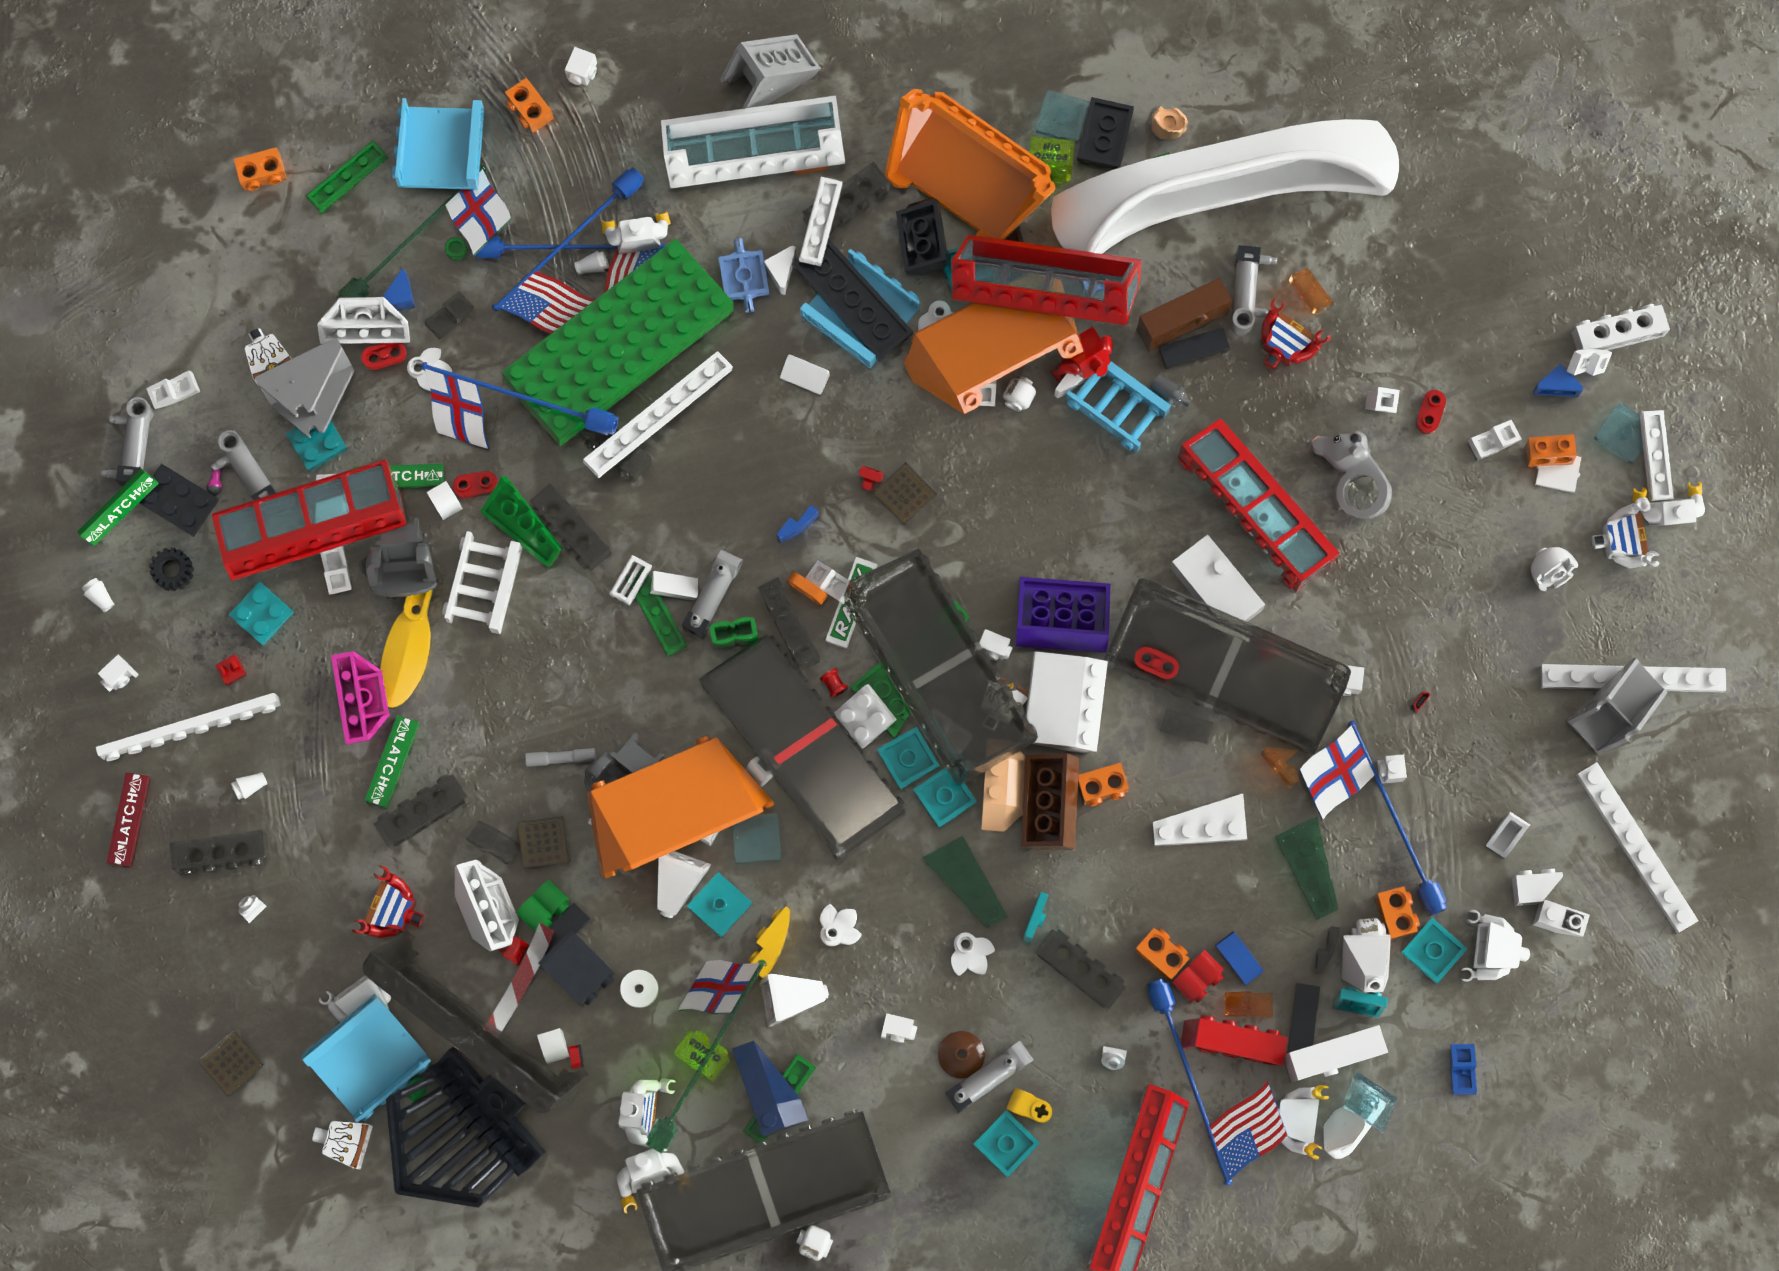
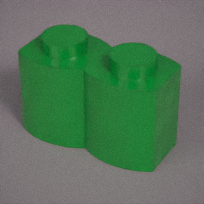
(727, 634)
(543, 906)

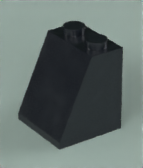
(577, 968)

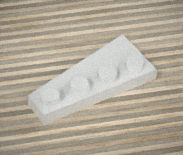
(1207, 824)

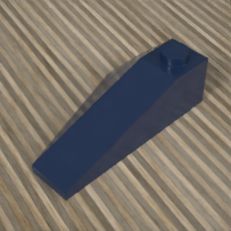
(771, 1096)

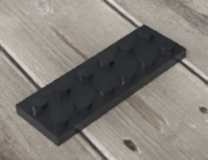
(855, 302)

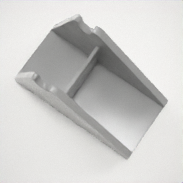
(771, 67)
(309, 386)
(1618, 708)

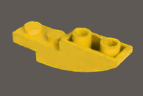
(771, 941)

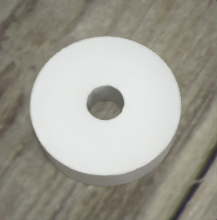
(642, 999)

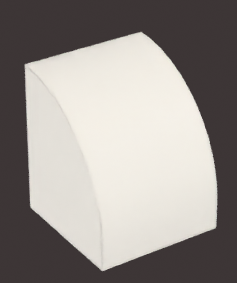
(444, 500)
(758, 771)
(553, 1046)

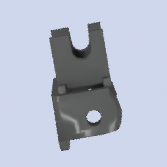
(405, 566)
(615, 766)

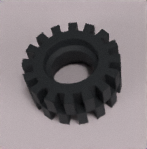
(176, 581)

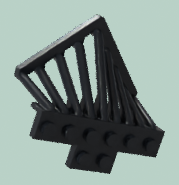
(489, 1110)

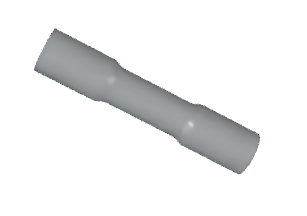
(546, 758)

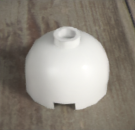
(1552, 567)

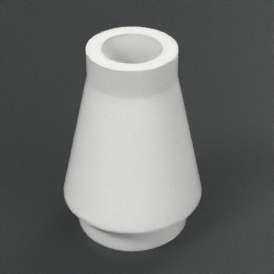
(592, 263)
(97, 593)
(248, 785)

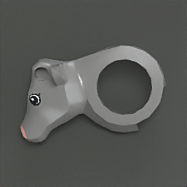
(1352, 459)

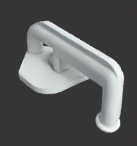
(1343, 1133)

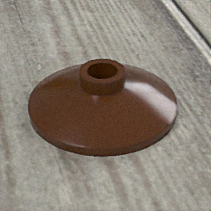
(957, 1066)

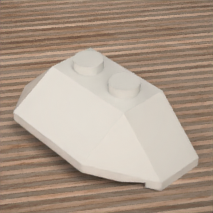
(363, 322)
(485, 905)

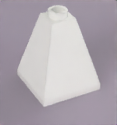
(677, 880)
(1366, 961)
(789, 996)

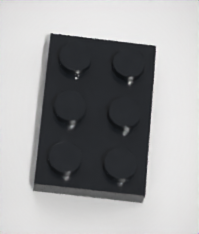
(1105, 133)
(179, 500)

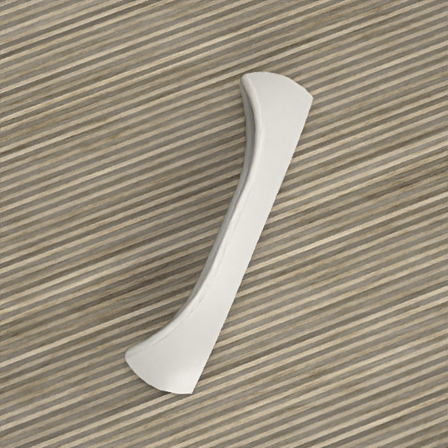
(1296, 158)

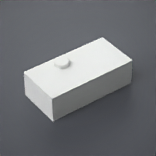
(1216, 581)
(1335, 1053)

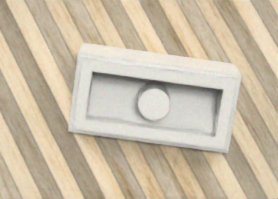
(804, 374)
(674, 586)

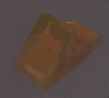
(1277, 760)
(1248, 1004)

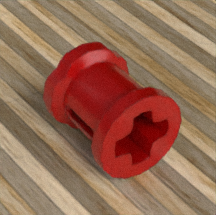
(833, 683)

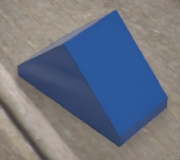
(400, 292)
(1559, 383)

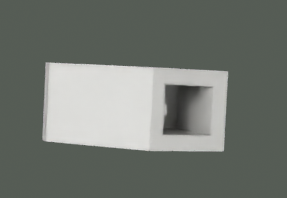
(1534, 888)
(1560, 919)

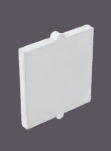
(1559, 476)

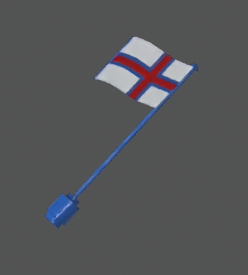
(459, 408)
(1340, 773)

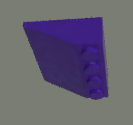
(1063, 615)

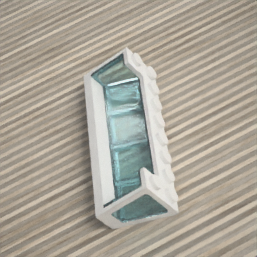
(752, 142)

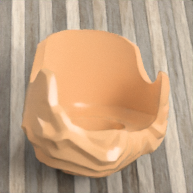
(1168, 123)

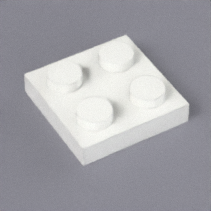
(865, 716)

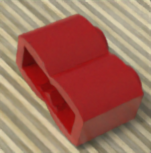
(1197, 977)

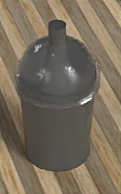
(1169, 391)

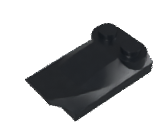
(922, 237)

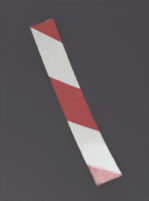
(522, 977)

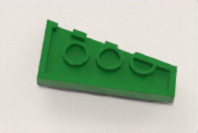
(518, 520)

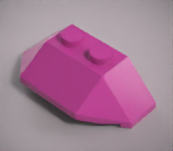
(360, 696)

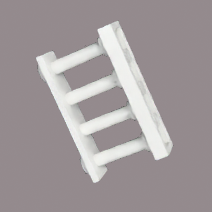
(498, 597)

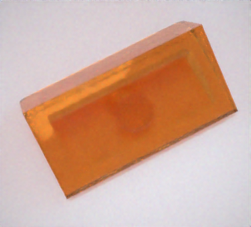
(1310, 290)

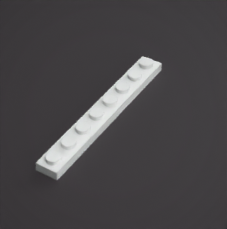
(657, 414)
(1596, 676)
(197, 724)
(1637, 848)

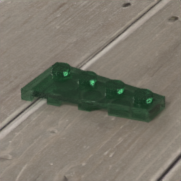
(1309, 864)
(965, 878)

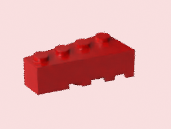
(1234, 1041)

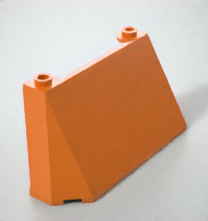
(965, 164)
(981, 346)
(671, 805)

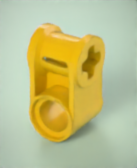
(1024, 1105)

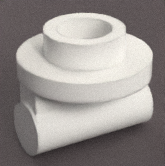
(250, 907)
(1113, 1058)

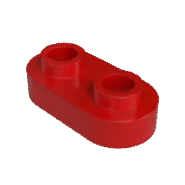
(384, 354)
(1430, 410)
(474, 484)
(1156, 663)

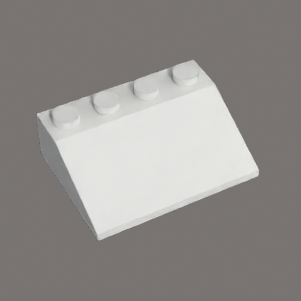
(1066, 701)

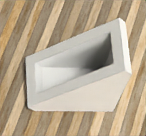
(780, 268)
(1507, 834)

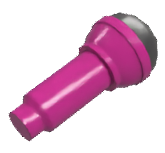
(214, 485)

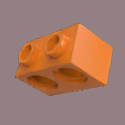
(531, 104)
(259, 163)
(1550, 450)
(1100, 778)
(1390, 914)
(1157, 959)

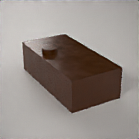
(1184, 314)
(1050, 801)

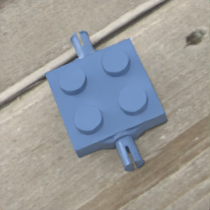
(744, 275)

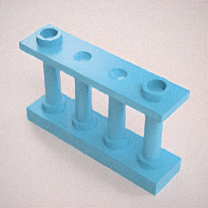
(1138, 394)

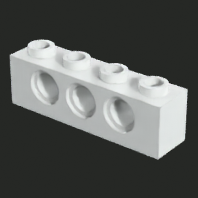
(1651, 315)

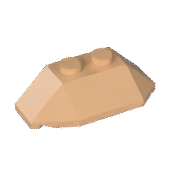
(1003, 794)

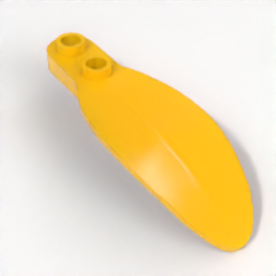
(406, 650)

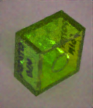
(1056, 154)
(694, 1049)

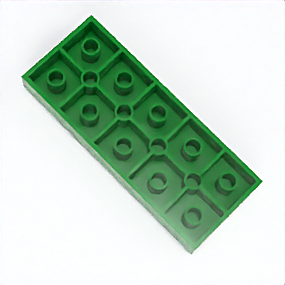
(619, 340)

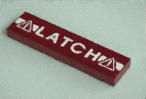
(128, 819)

